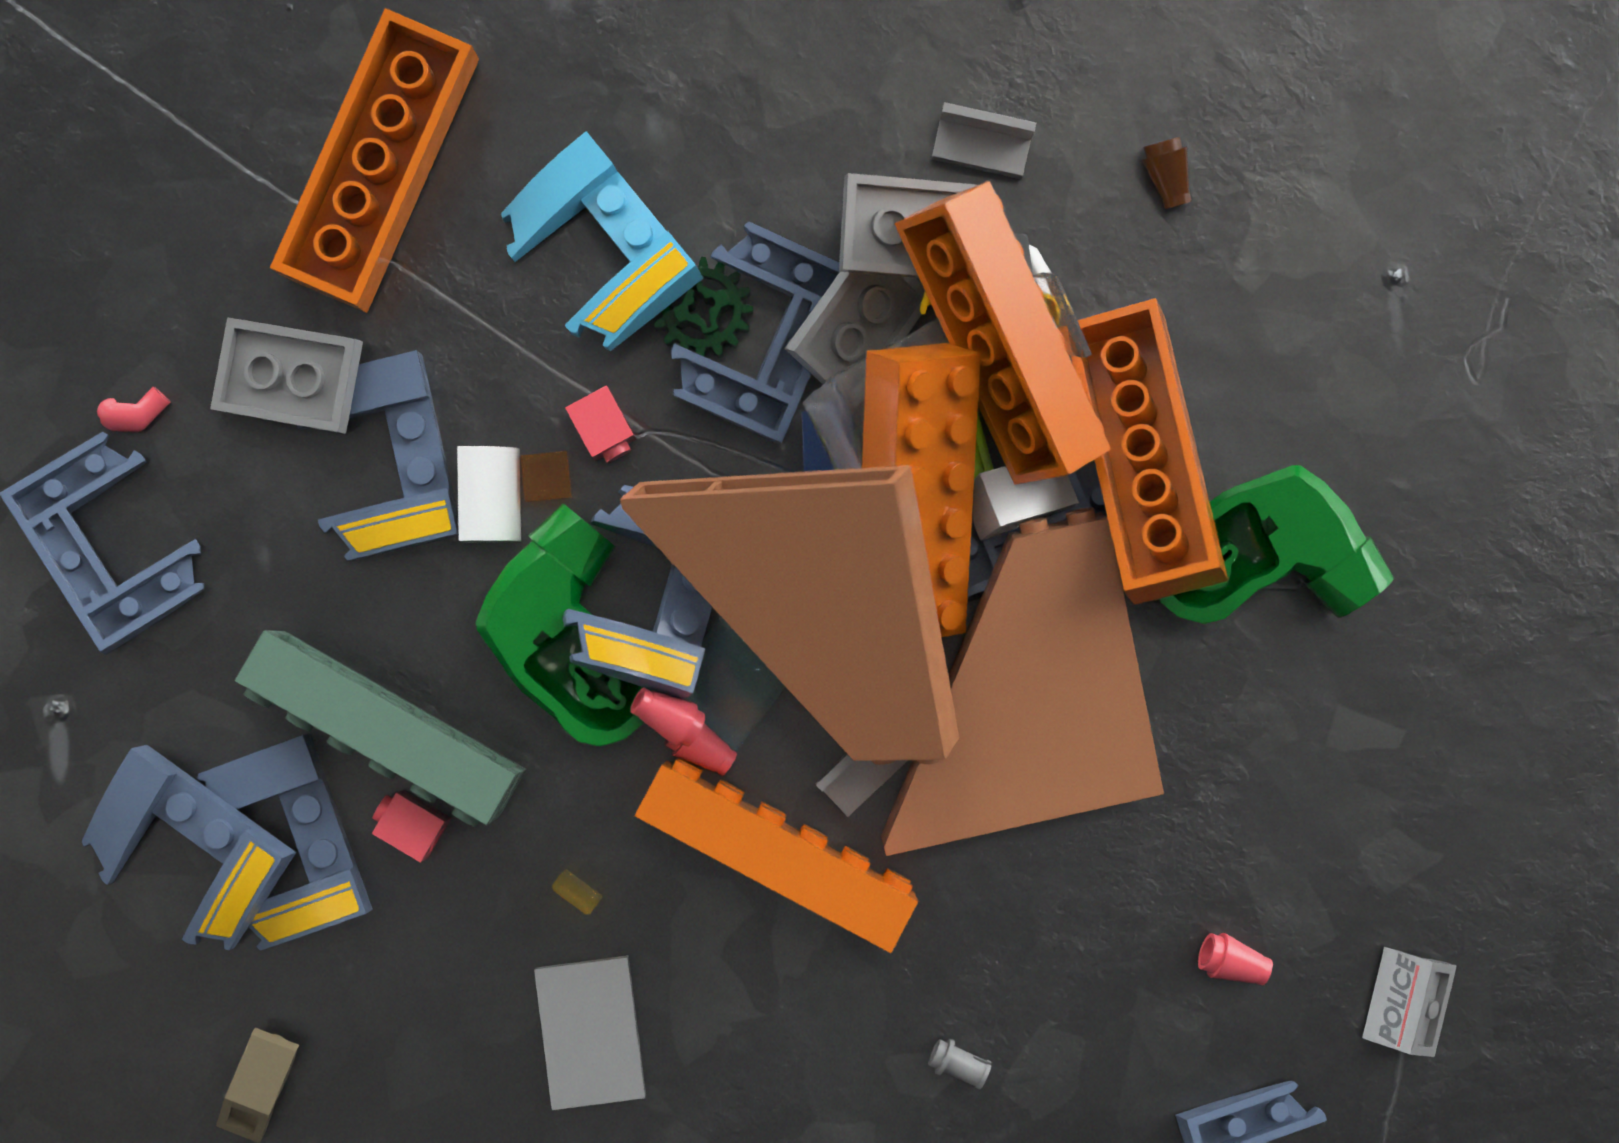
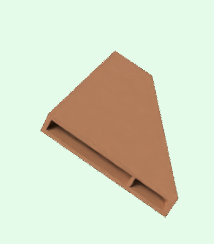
(825, 590)
(1039, 696)

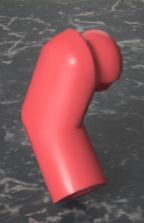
(132, 417)

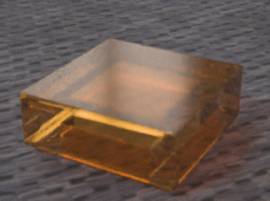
(546, 476)

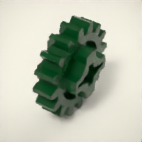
(723, 300)

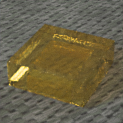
(576, 892)

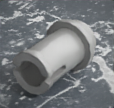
(959, 1063)

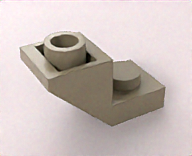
(257, 1085)

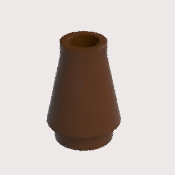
(1169, 171)

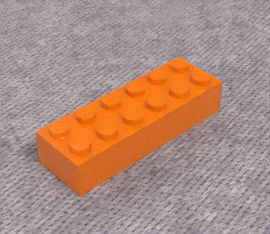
(375, 160)
(995, 308)
(925, 416)
(1153, 470)
(777, 854)

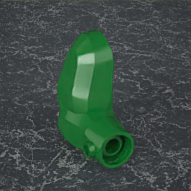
(1285, 526)
(528, 637)

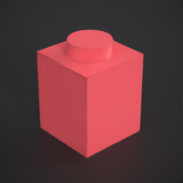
(602, 425)
(409, 824)

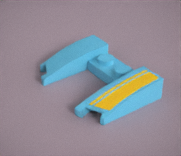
(657, 266)

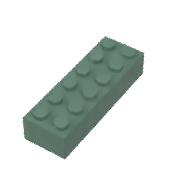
(380, 726)

